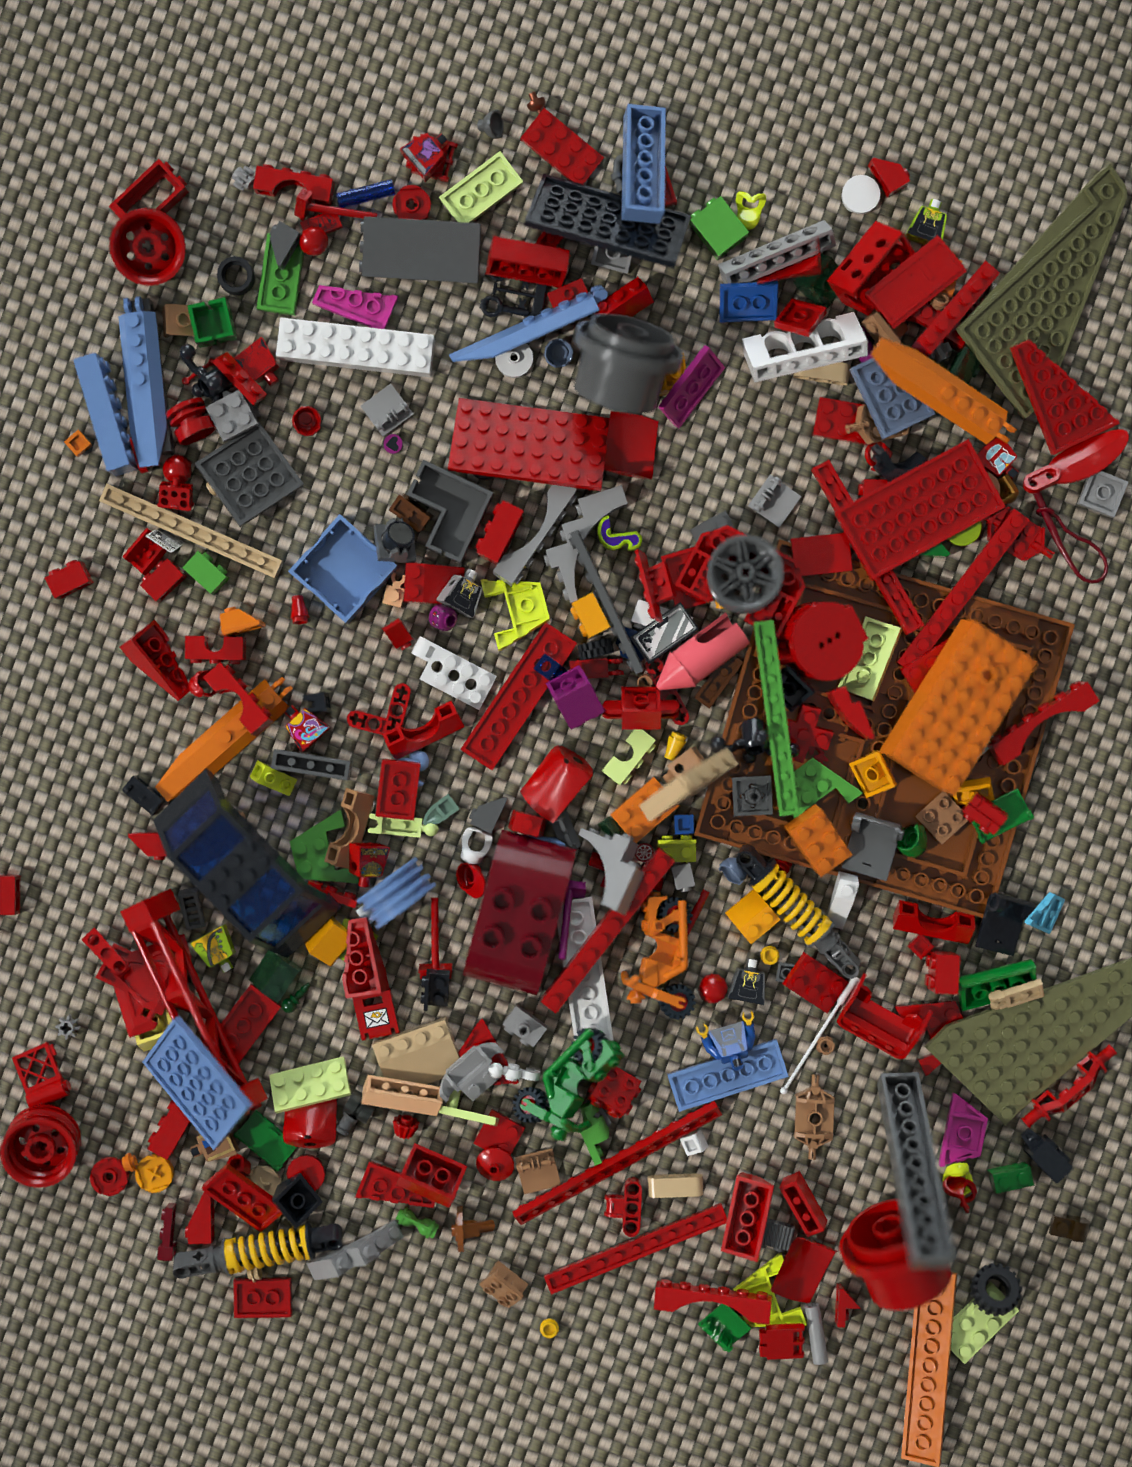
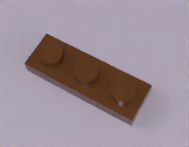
(717, 682)

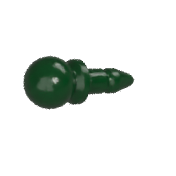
(290, 1004)

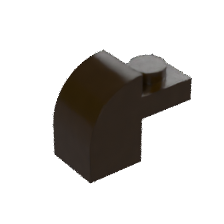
(1069, 1227)

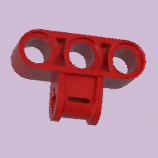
(620, 1206)

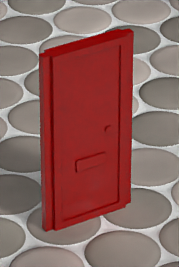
(915, 282)

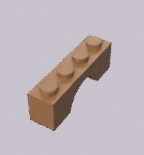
(358, 808)

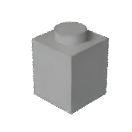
(683, 877)

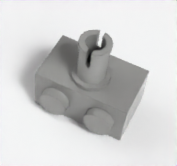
(524, 1025)

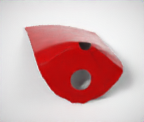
(805, 267)
(631, 445)
(556, 783)
(312, 1120)
(802, 1269)

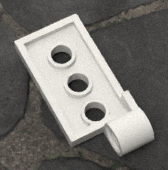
(431, 652)

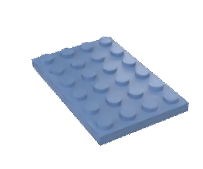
(196, 1083)

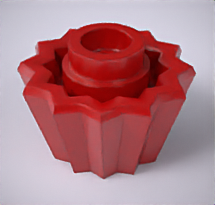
(405, 1126)

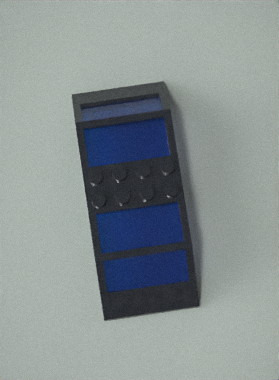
(240, 869)

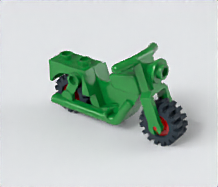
(562, 1082)

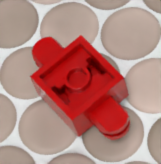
(640, 708)

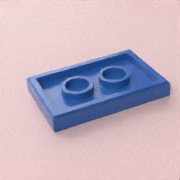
(748, 302)

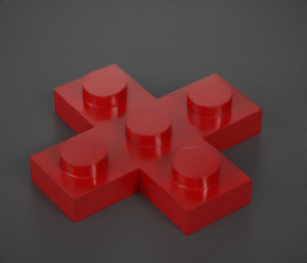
(806, 733)

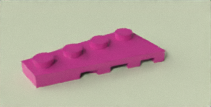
(362, 307)

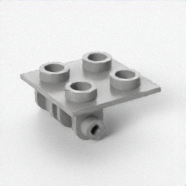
(387, 410)
(774, 500)

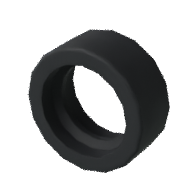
(227, 263)

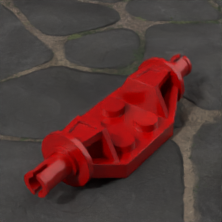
(1069, 1097)

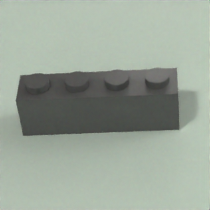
(311, 764)

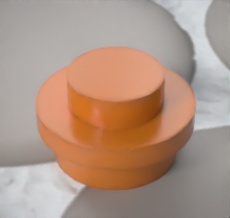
(129, 1162)

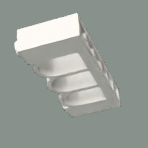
(845, 327)

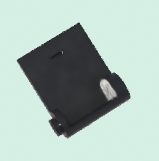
(1003, 923)

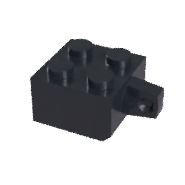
(1046, 1155)

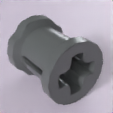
(346, 1123)

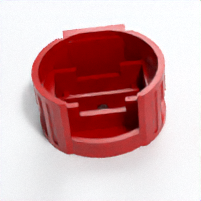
(813, 624)

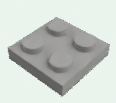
(232, 416)
(1103, 493)

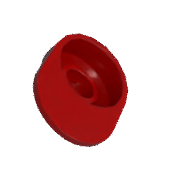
(471, 879)

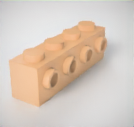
(401, 1095)

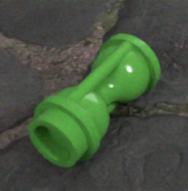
(425, 1226)

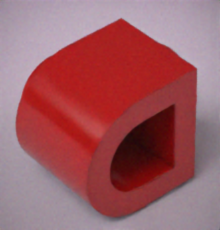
(241, 1164)

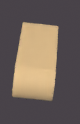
(833, 374)
(675, 1185)

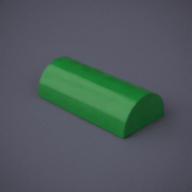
(976, 987)

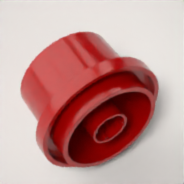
(877, 1252)

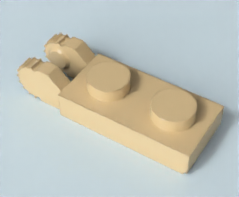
(1016, 995)

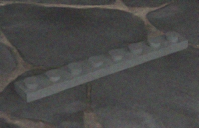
(602, 595)

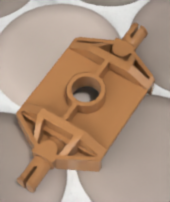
(867, 429)
(807, 1103)

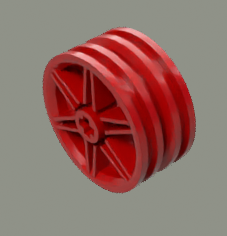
(135, 269)
(40, 1146)

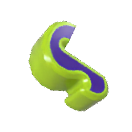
(617, 541)

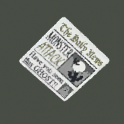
(165, 539)

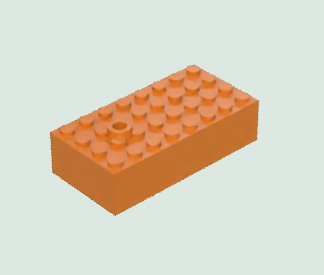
(958, 706)

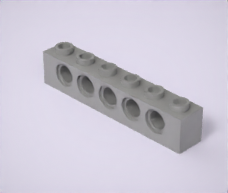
(777, 254)

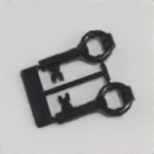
(538, 303)

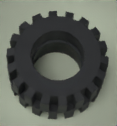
(1009, 1281)

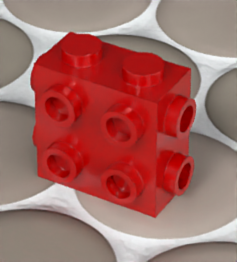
(615, 1092)

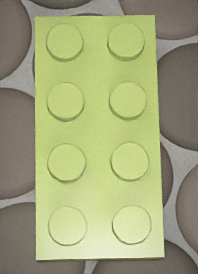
(481, 189)
(876, 656)
(310, 1084)
(975, 1328)

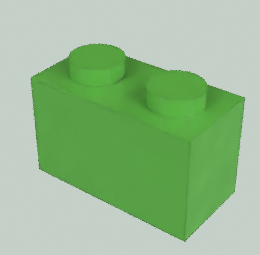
(206, 573)

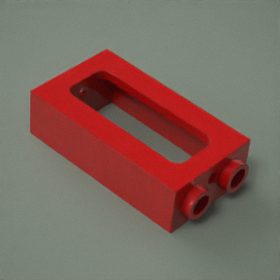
(144, 184)

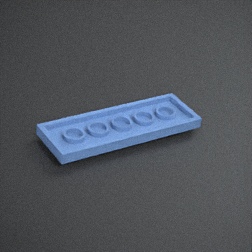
(716, 1080)

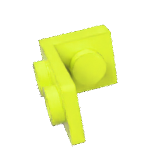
(272, 778)

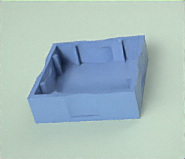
(343, 569)

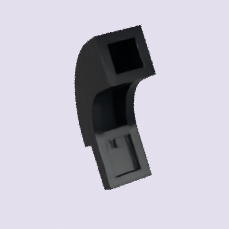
(891, 470)

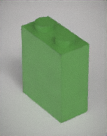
(718, 227)

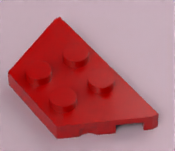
(480, 1035)

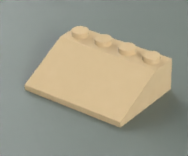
(418, 1053)

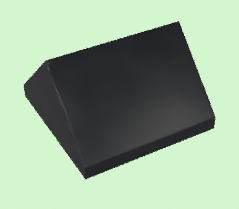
(794, 688)
(296, 1200)

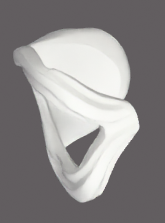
(469, 855)

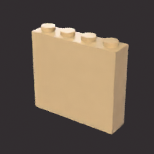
(688, 784)

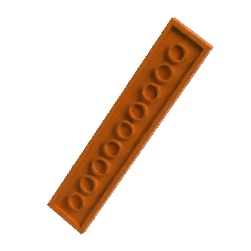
(929, 1378)

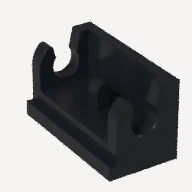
(320, 701)
(143, 794)

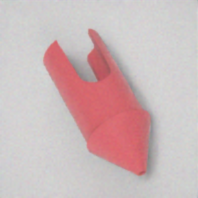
(702, 654)

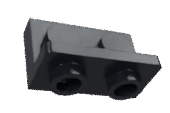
(436, 988)

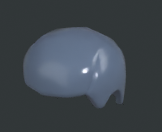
(558, 353)
(733, 871)

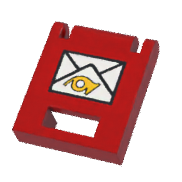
(376, 1018)

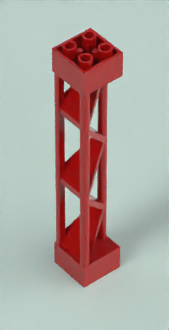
(144, 925)

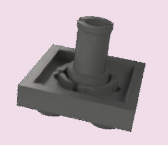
(762, 785)

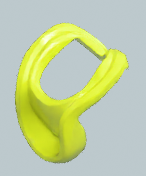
(749, 216)
(957, 1170)

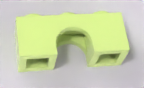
(620, 770)

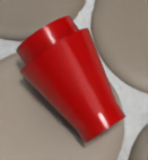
(299, 612)

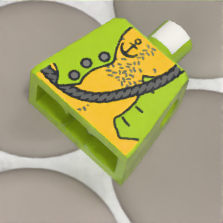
(216, 948)

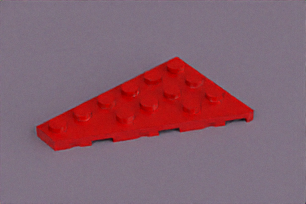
(1060, 404)

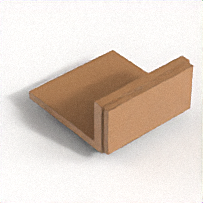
(176, 320)

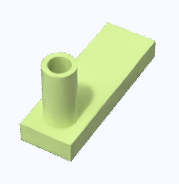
(451, 1110)

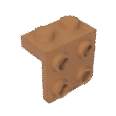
(878, 328)

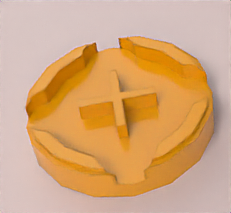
(154, 1173)

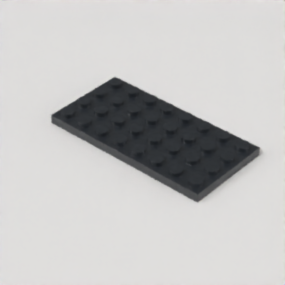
(596, 219)

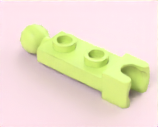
(402, 827)

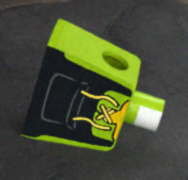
(927, 223)

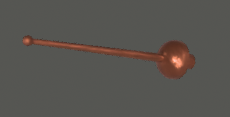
(536, 103)

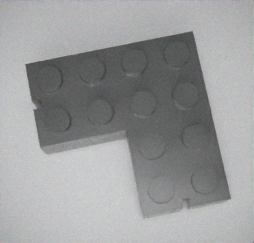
(460, 508)

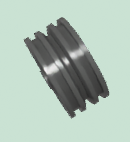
(741, 547)

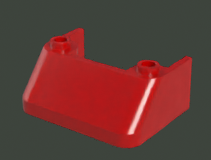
(879, 1025)

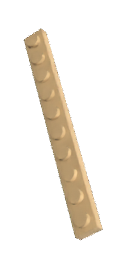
(191, 531)

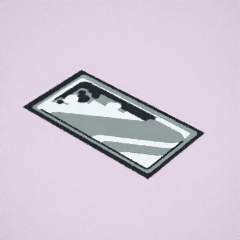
(660, 637)

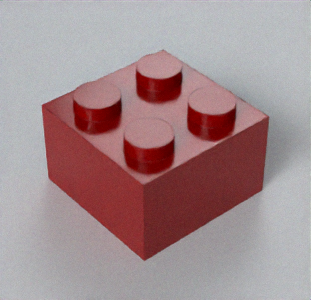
(942, 972)

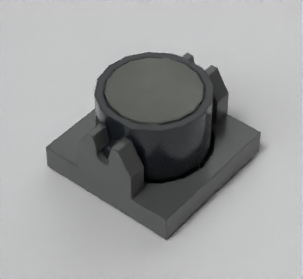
(398, 539)

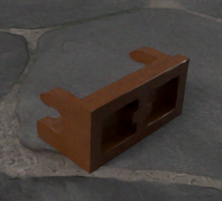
(411, 512)

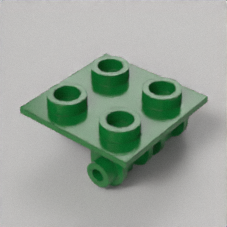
(724, 1326)

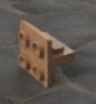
(504, 1285)

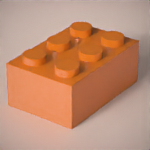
(632, 818)
(818, 840)

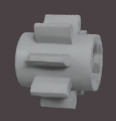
(243, 178)
(941, 352)
(71, 1023)

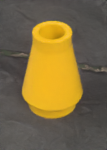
(674, 745)

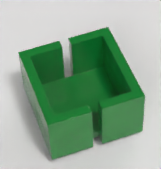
(212, 324)

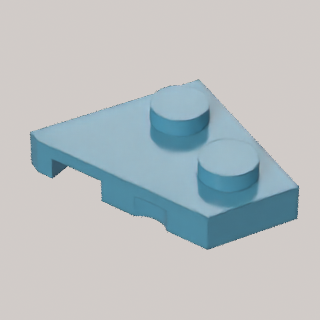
(1046, 913)

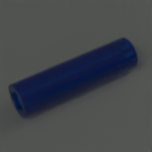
(365, 193)

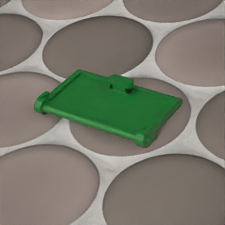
(1017, 813)
(265, 1140)

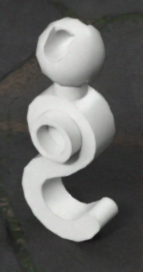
(513, 1072)

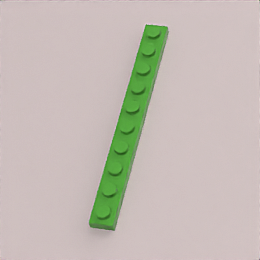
(776, 718)

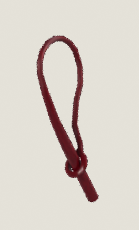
(1047, 514)

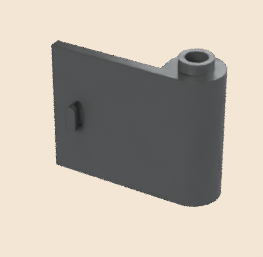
(872, 846)

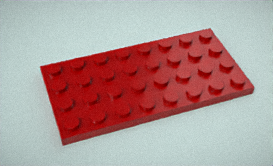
(529, 444)
(919, 509)

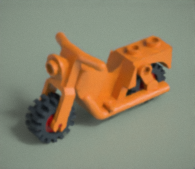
(667, 960)

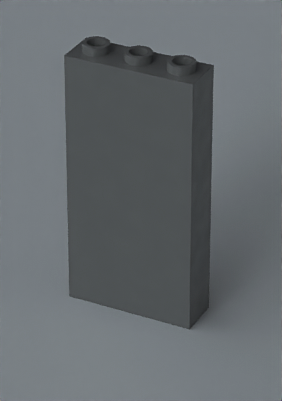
(420, 249)

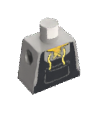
(462, 593)

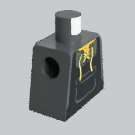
(748, 984)

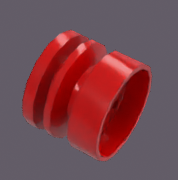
(190, 420)

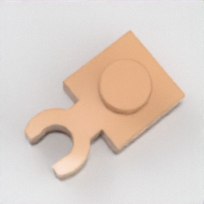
(394, 594)

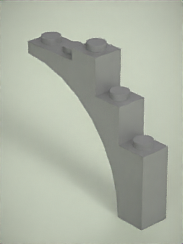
(592, 509)

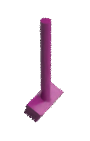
(574, 890)

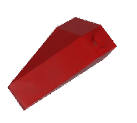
(153, 656)
(363, 962)

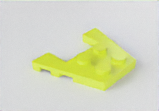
(525, 606)
(760, 1282)

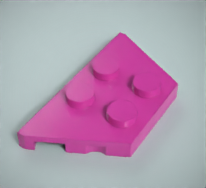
(963, 1132)

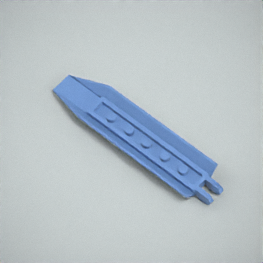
(534, 326)
(143, 382)

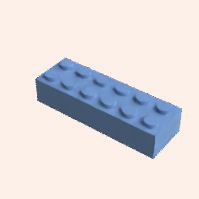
(643, 163)
(106, 414)

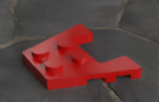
(943, 1013)

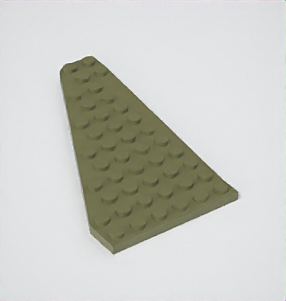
(1046, 287)
(1025, 1048)

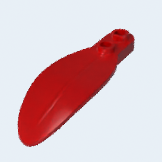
(1079, 461)

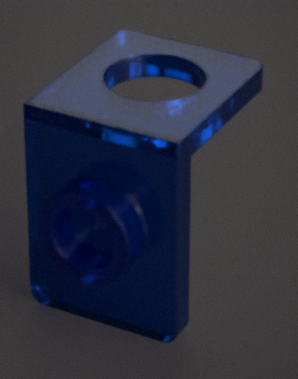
(554, 671)

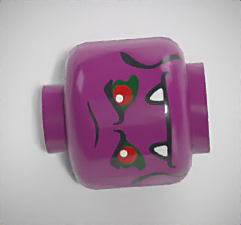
(443, 617)

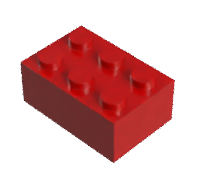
(499, 532)
(431, 1175)

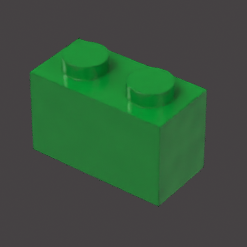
(1010, 1177)

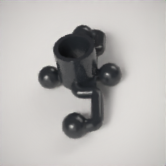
(209, 383)
(753, 741)

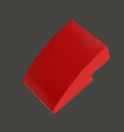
(850, 712)

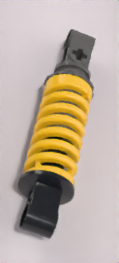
(798, 910)
(235, 1256)

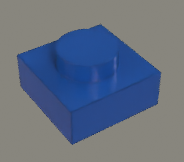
(684, 824)

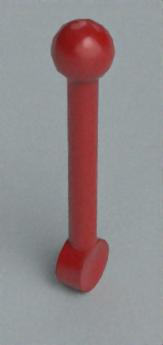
(186, 381)

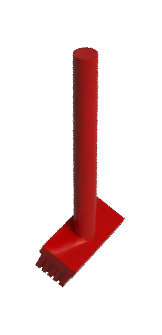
(304, 206)
(434, 943)

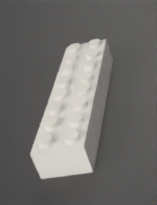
(355, 347)

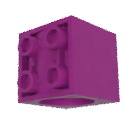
(575, 697)

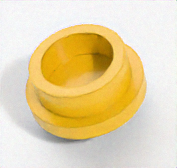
(769, 955)
(549, 1328)

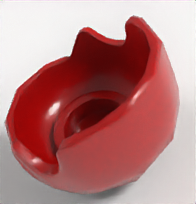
(313, 241)
(306, 421)
(177, 466)
(712, 988)

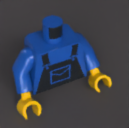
(730, 1042)

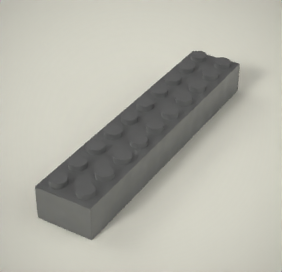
(915, 1171)

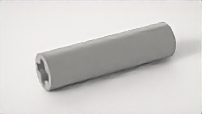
(816, 1333)

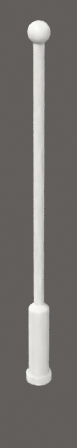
(840, 1001)

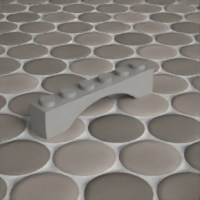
(512, 564)

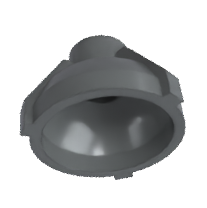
(492, 124)

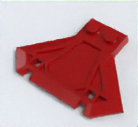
(137, 988)

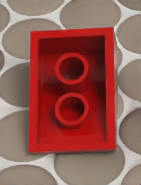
(426, 581)

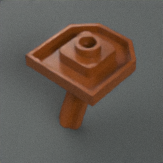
(468, 1228)

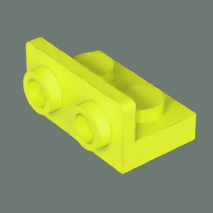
(680, 849)

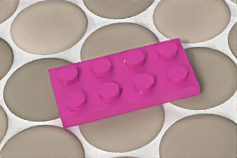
(691, 386)

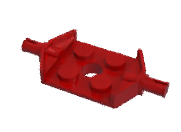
(1030, 539)

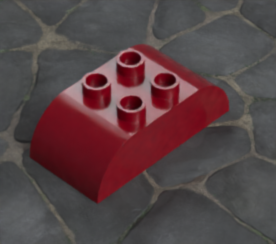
(519, 912)

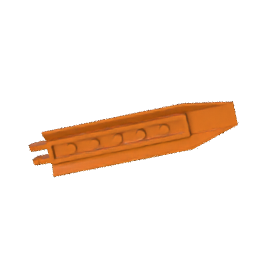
(942, 391)
(220, 742)

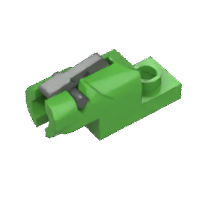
(597, 1132)

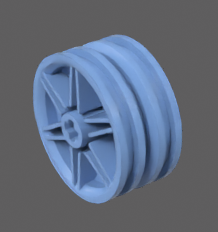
(396, 893)

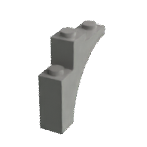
(621, 874)
(355, 1254)

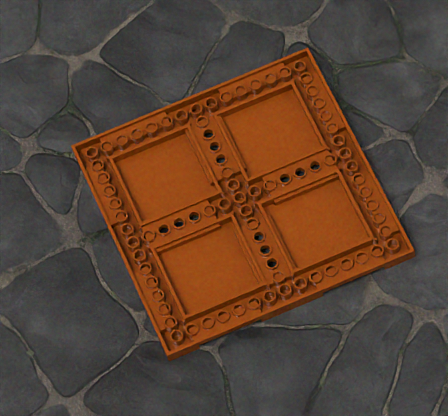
(948, 874)

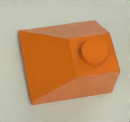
(237, 622)

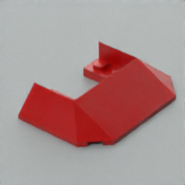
(694, 578)

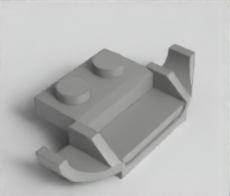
(470, 1072)

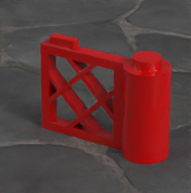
(48, 1090)

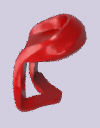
(955, 1187)

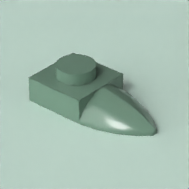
(440, 810)

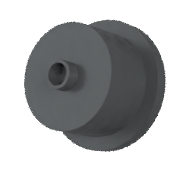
(624, 362)

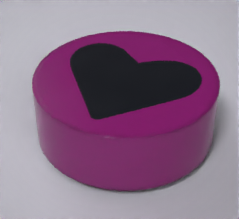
(393, 444)

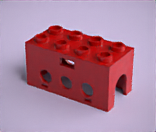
(872, 253)

